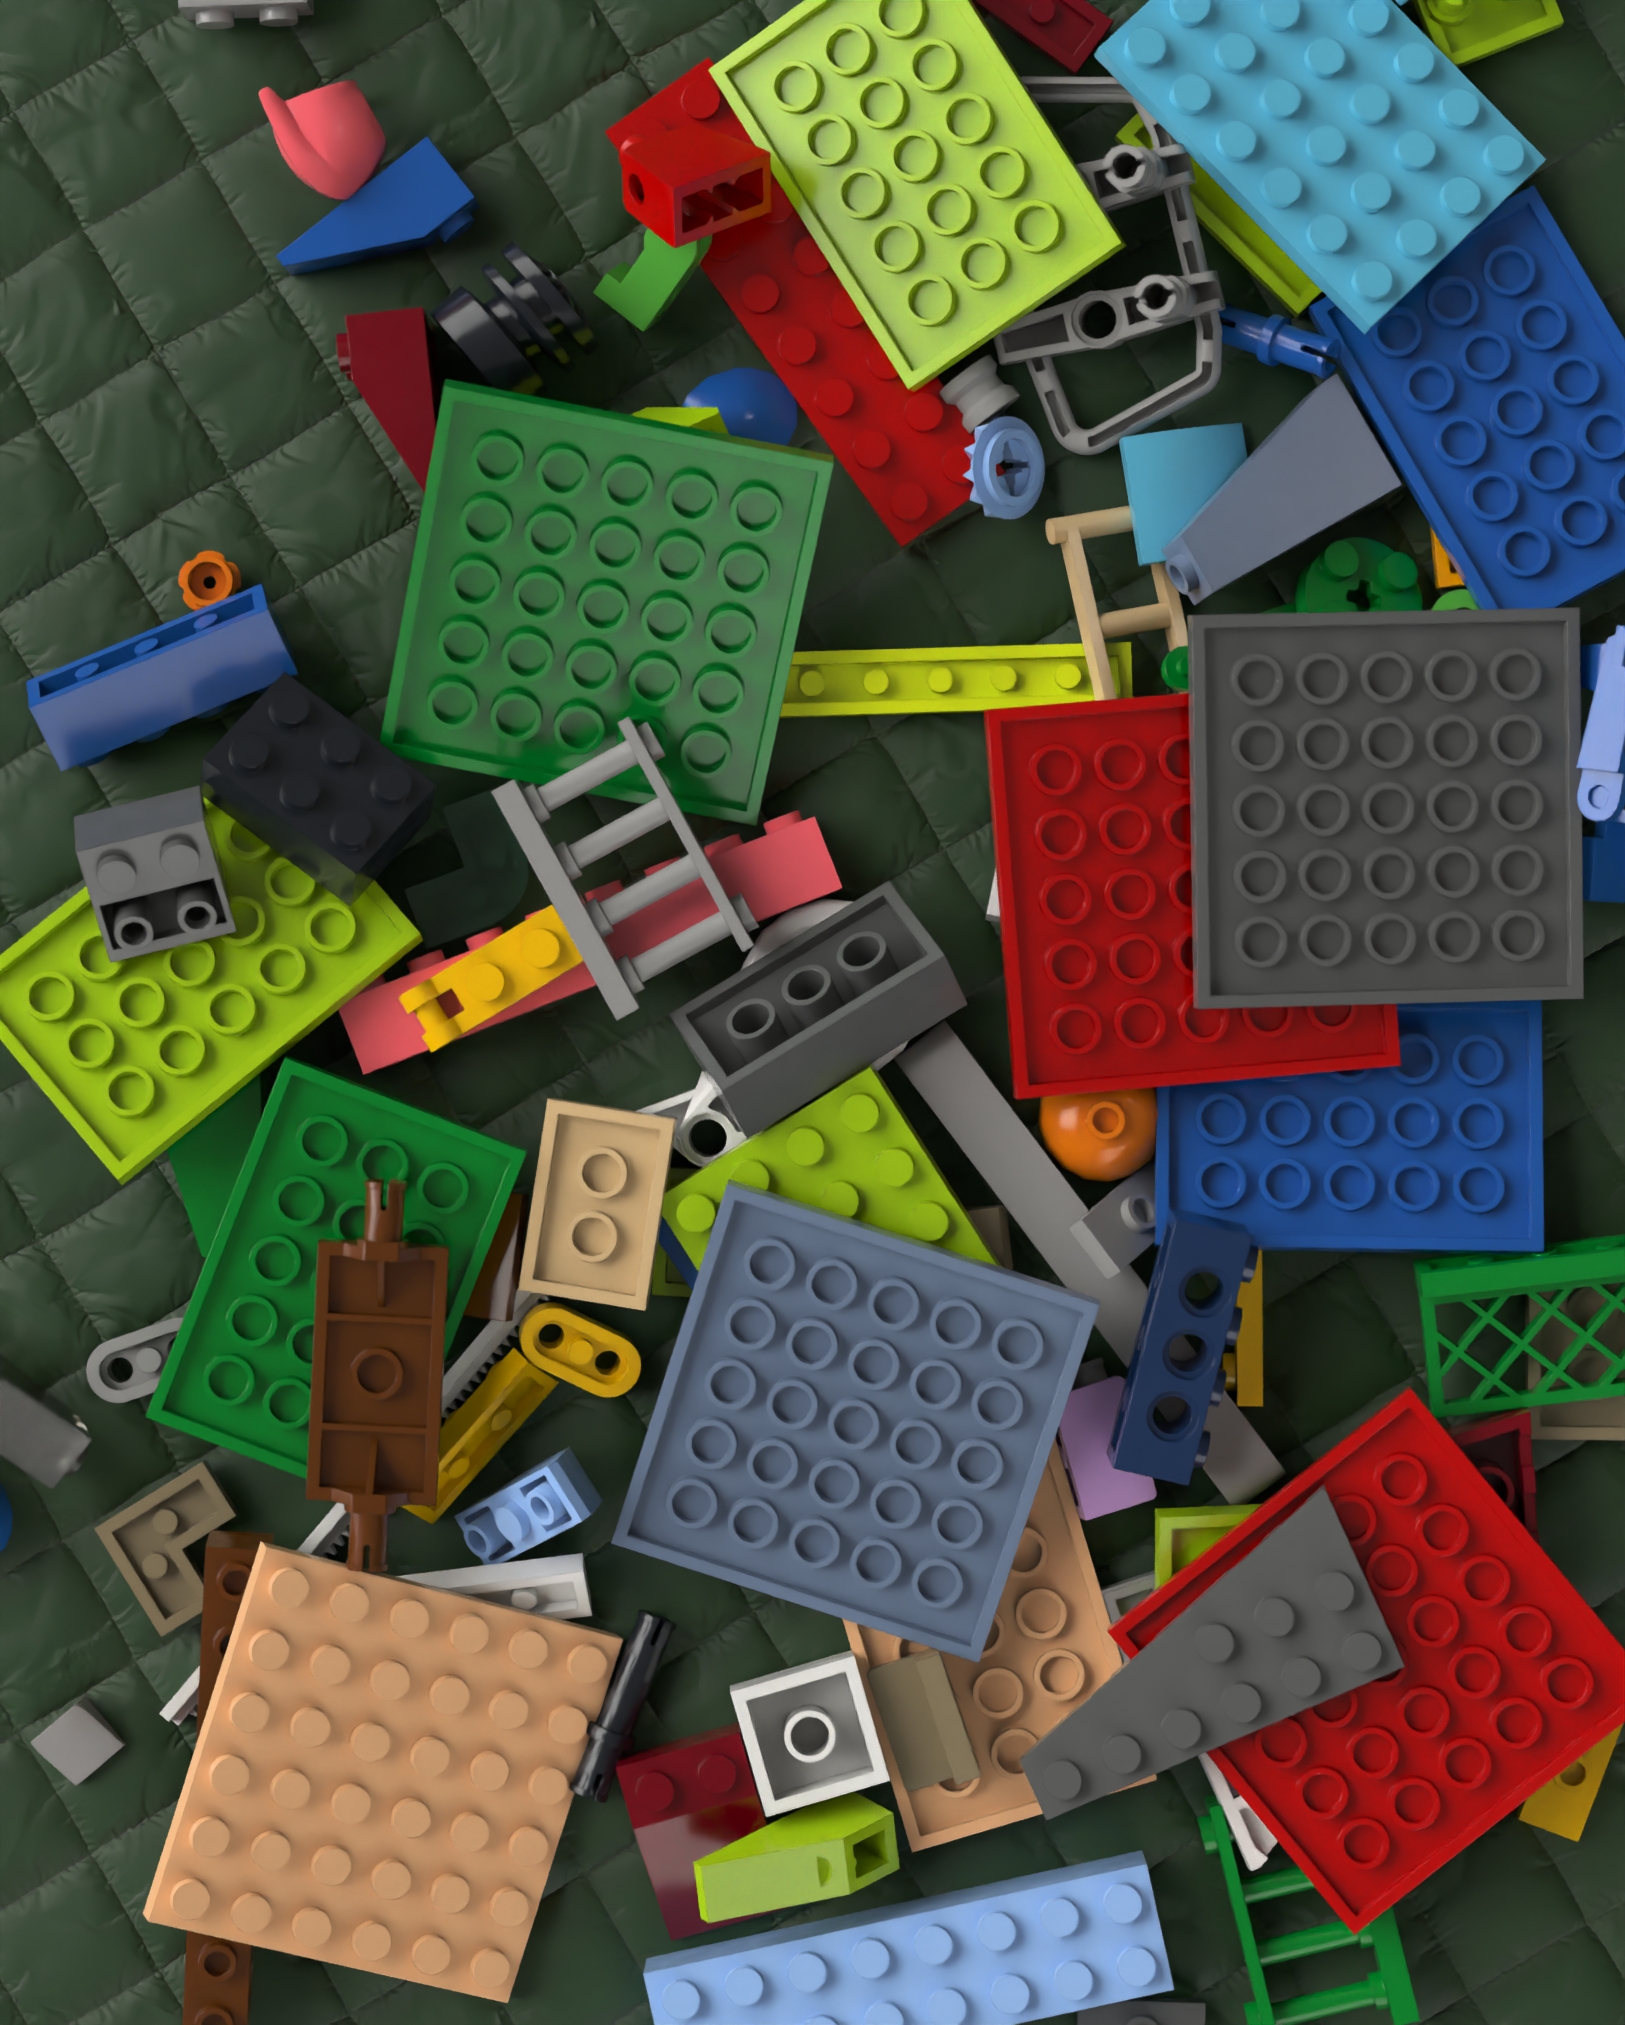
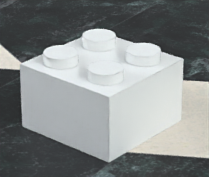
(809, 1733)

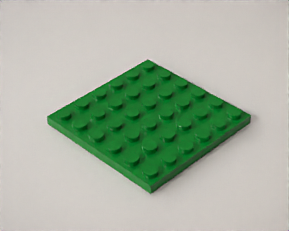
(597, 577)

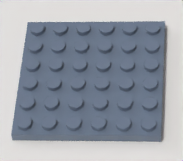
(855, 1420)

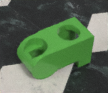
(654, 281)

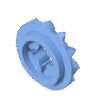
(1020, 486)

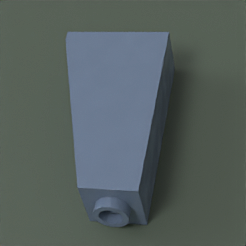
(1289, 490)

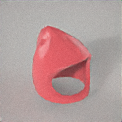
(327, 137)

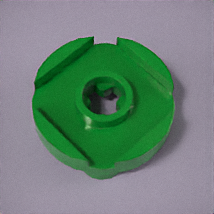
(1359, 564)

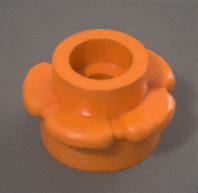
(207, 565)

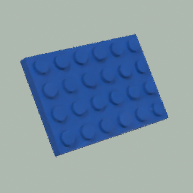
(1503, 409)
(1374, 1156)

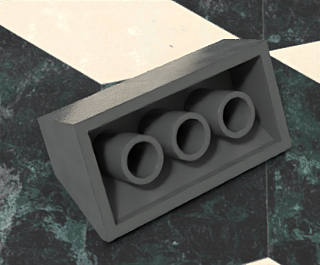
(819, 1009)

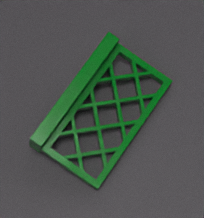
(1496, 1276)

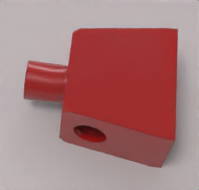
(694, 182)

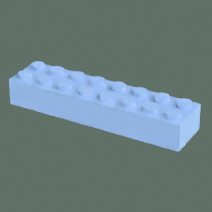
(943, 1959)

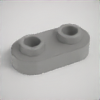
(146, 1351)

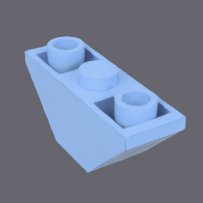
(529, 1509)

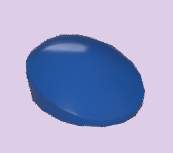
(750, 403)

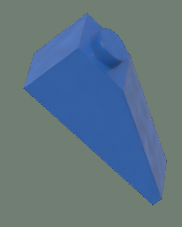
(393, 213)

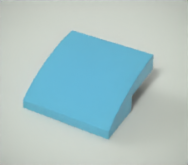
(1173, 477)

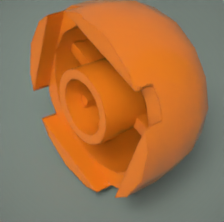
(1100, 1132)

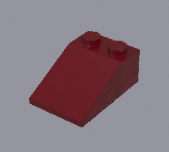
(398, 375)
(685, 1805)

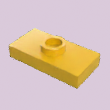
(1568, 1798)

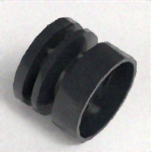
(516, 324)

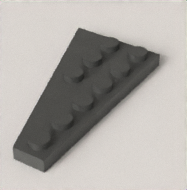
(1249, 1651)

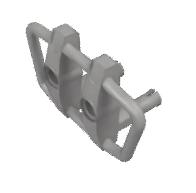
(1156, 303)

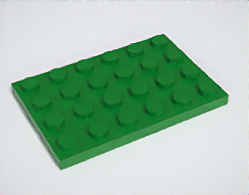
(248, 1331)

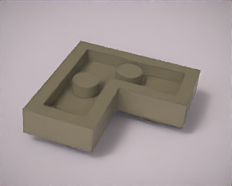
(152, 1540)

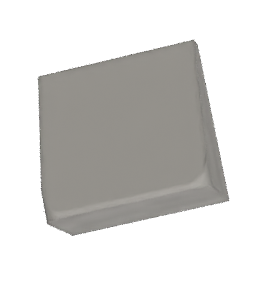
(78, 1741)

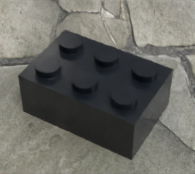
(317, 788)

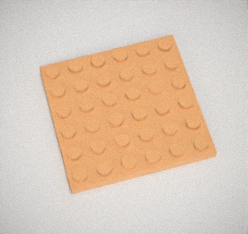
(382, 1775)

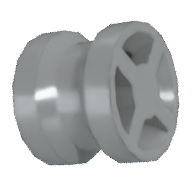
(979, 393)

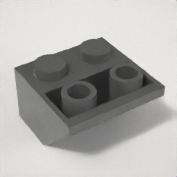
(153, 874)

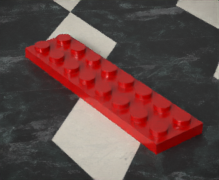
(772, 275)

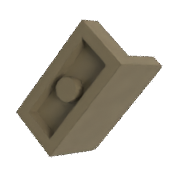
(923, 1720)

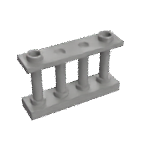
(562, 864)

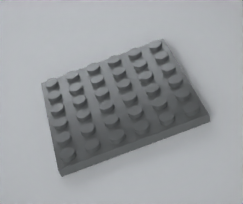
(1385, 807)

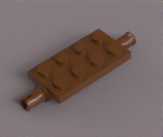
(377, 1373)

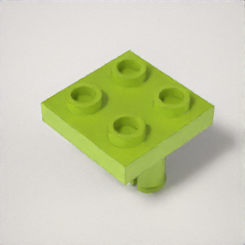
(1480, 28)

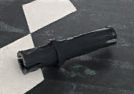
(622, 1706)

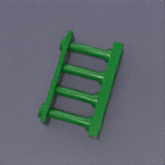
(1386, 1988)

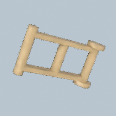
(1097, 627)

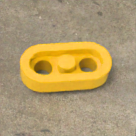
(576, 1350)

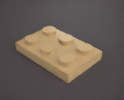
(597, 1204)

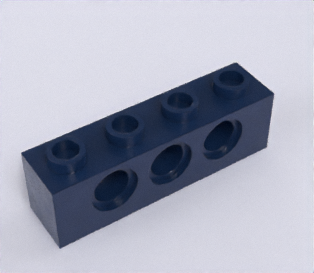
(1187, 1246)

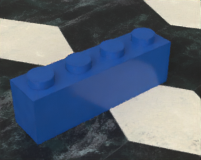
(160, 678)

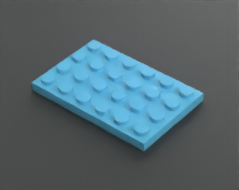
(1327, 132)

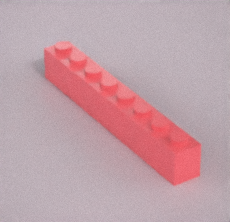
(770, 872)

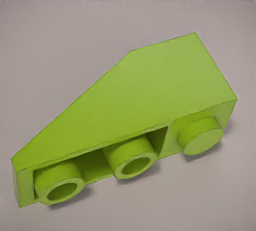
(799, 1859)

